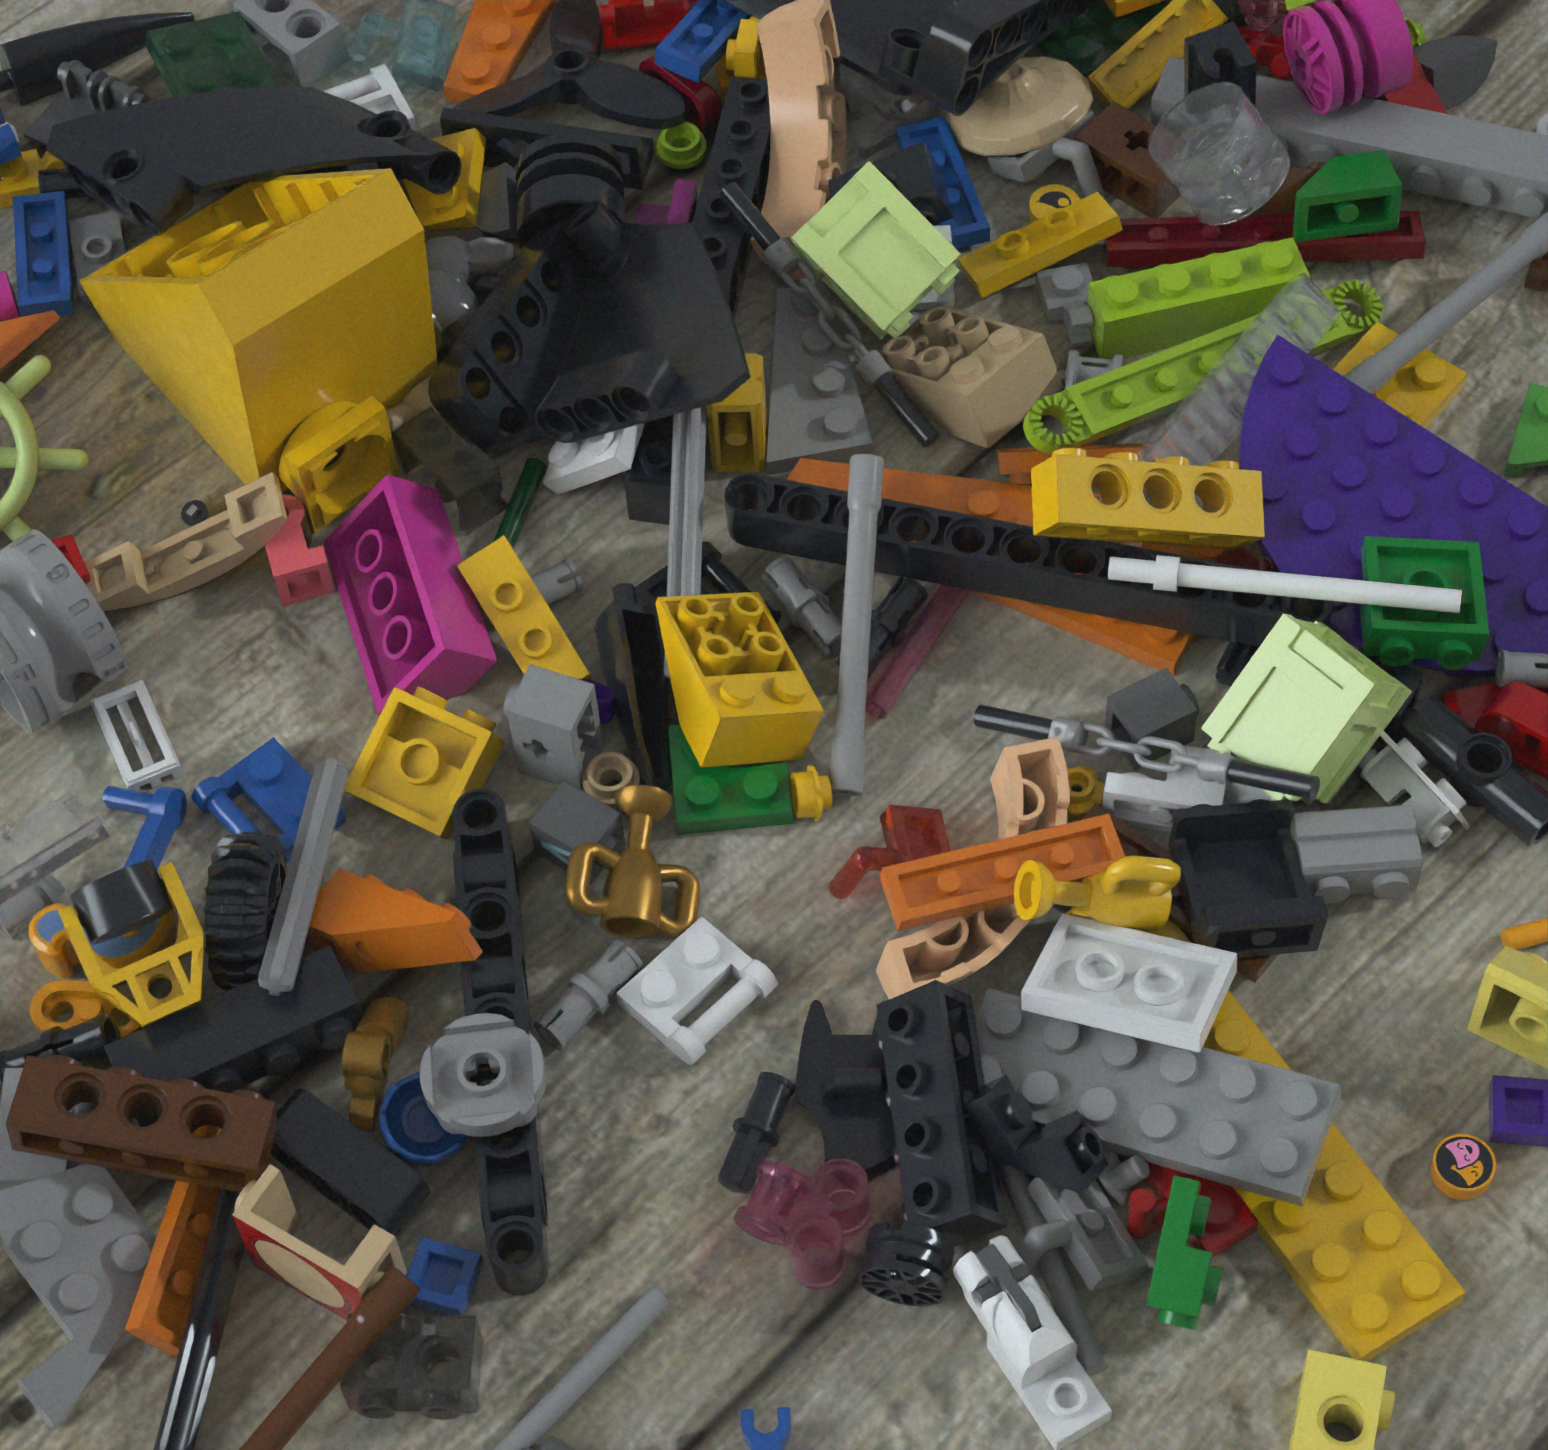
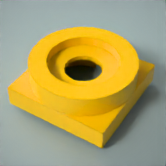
(363, 464)

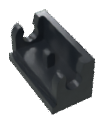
(1217, 58)

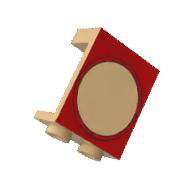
(266, 1224)

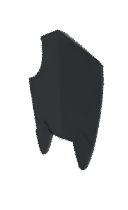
(845, 1091)

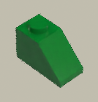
(1348, 198)

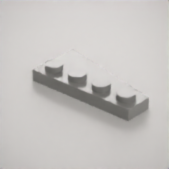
(813, 390)

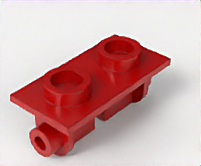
(633, 25)

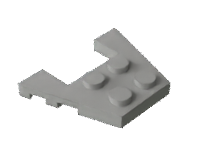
(85, 1261)

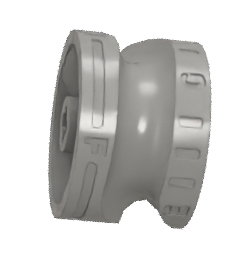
(48, 632)

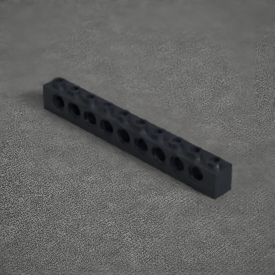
(737, 156)

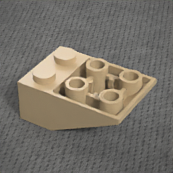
(972, 372)

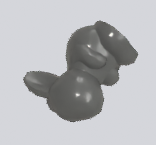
(455, 271)

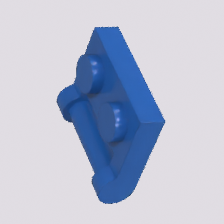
(271, 783)

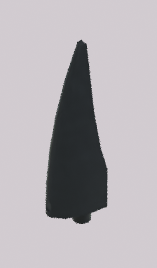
(33, 61)
(634, 672)

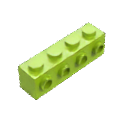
(1187, 298)

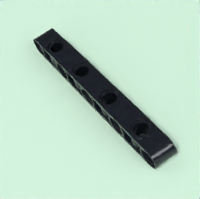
(496, 983)

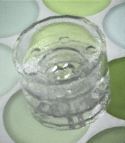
(1219, 154)

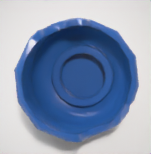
(413, 1129)

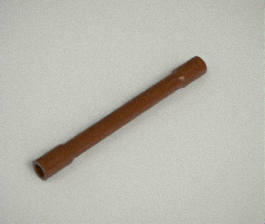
(369, 1320)

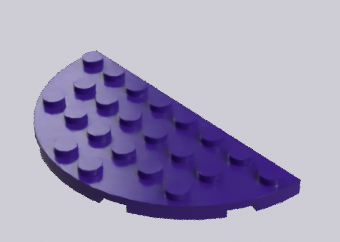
(1358, 468)

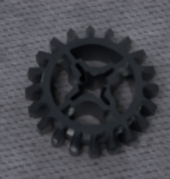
(241, 905)

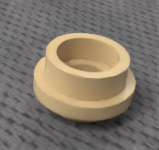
(609, 767)

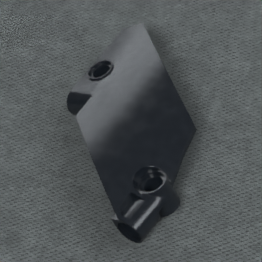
(163, 151)

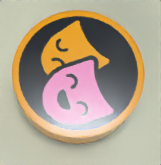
(1463, 1167)

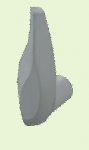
(1119, 1176)

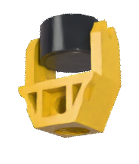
(123, 904)

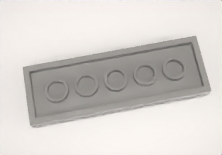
(1162, 1102)

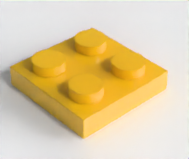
(1418, 388)

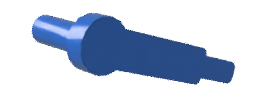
(164, 815)

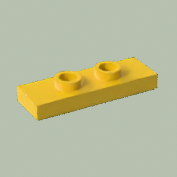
(1141, 60)
(1040, 244)
(520, 611)

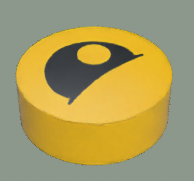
(1050, 198)

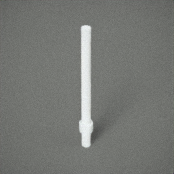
(1169, 573)

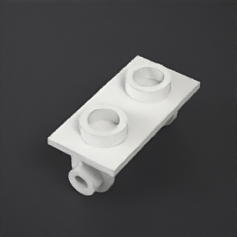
(1399, 771)

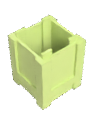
(876, 252)
(1306, 706)

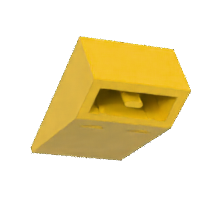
(735, 680)

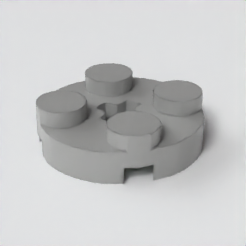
(490, 1108)

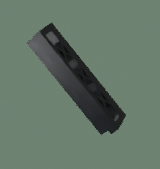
(510, 136)

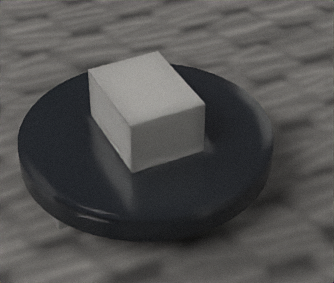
(194, 512)

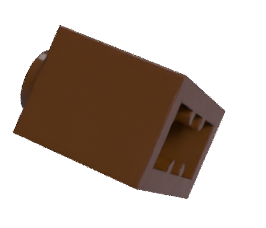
(1123, 162)

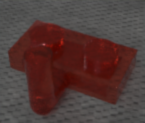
(908, 836)

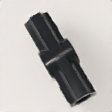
(1457, 747)

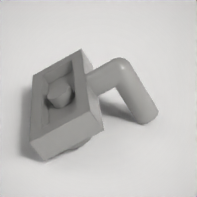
(1088, 1233)

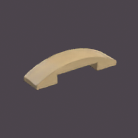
(193, 556)

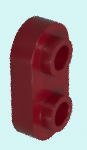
(700, 99)

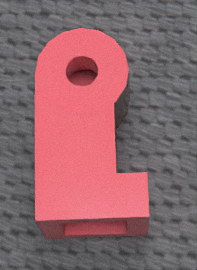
(296, 569)

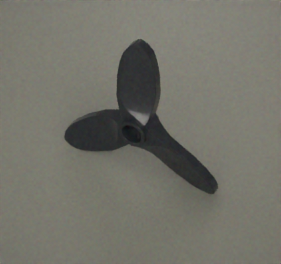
(579, 77)

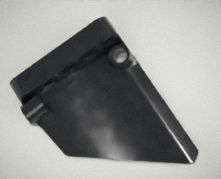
(937, 47)

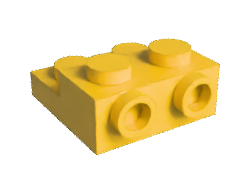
(424, 759)

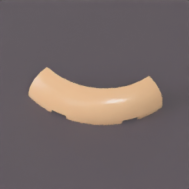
(805, 115)
(1029, 796)

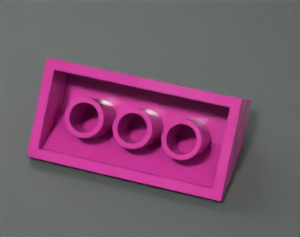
(406, 595)

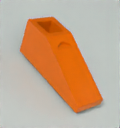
(387, 928)

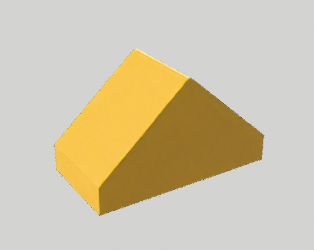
(277, 308)

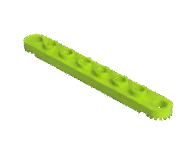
(1165, 378)

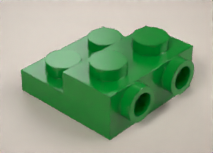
(1406, 633)
(1183, 1274)

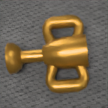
(634, 879)

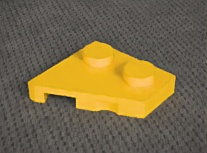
(459, 205)

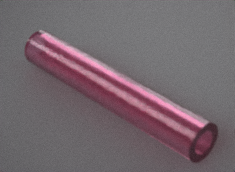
(914, 650)

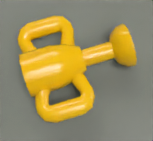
(1128, 894)

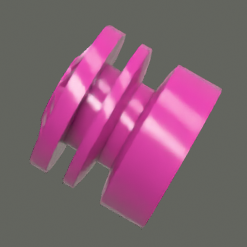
(1347, 51)

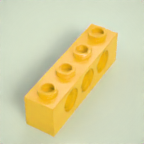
(1068, 509)

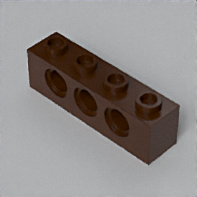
(167, 1149)

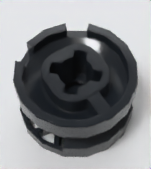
(907, 1264)

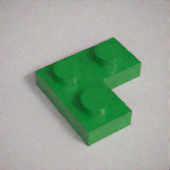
(726, 796)

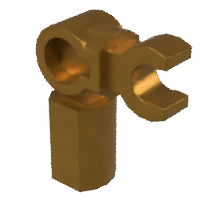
(368, 1058)

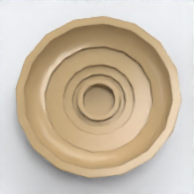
(1024, 109)

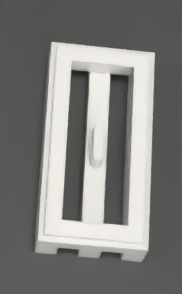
(150, 772)

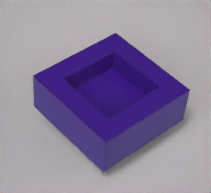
(1518, 1110)

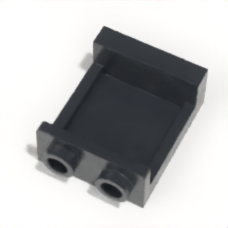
(1245, 879)

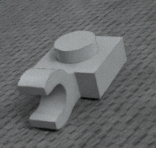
(1064, 298)

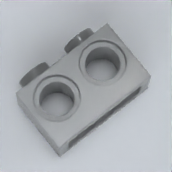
(296, 36)

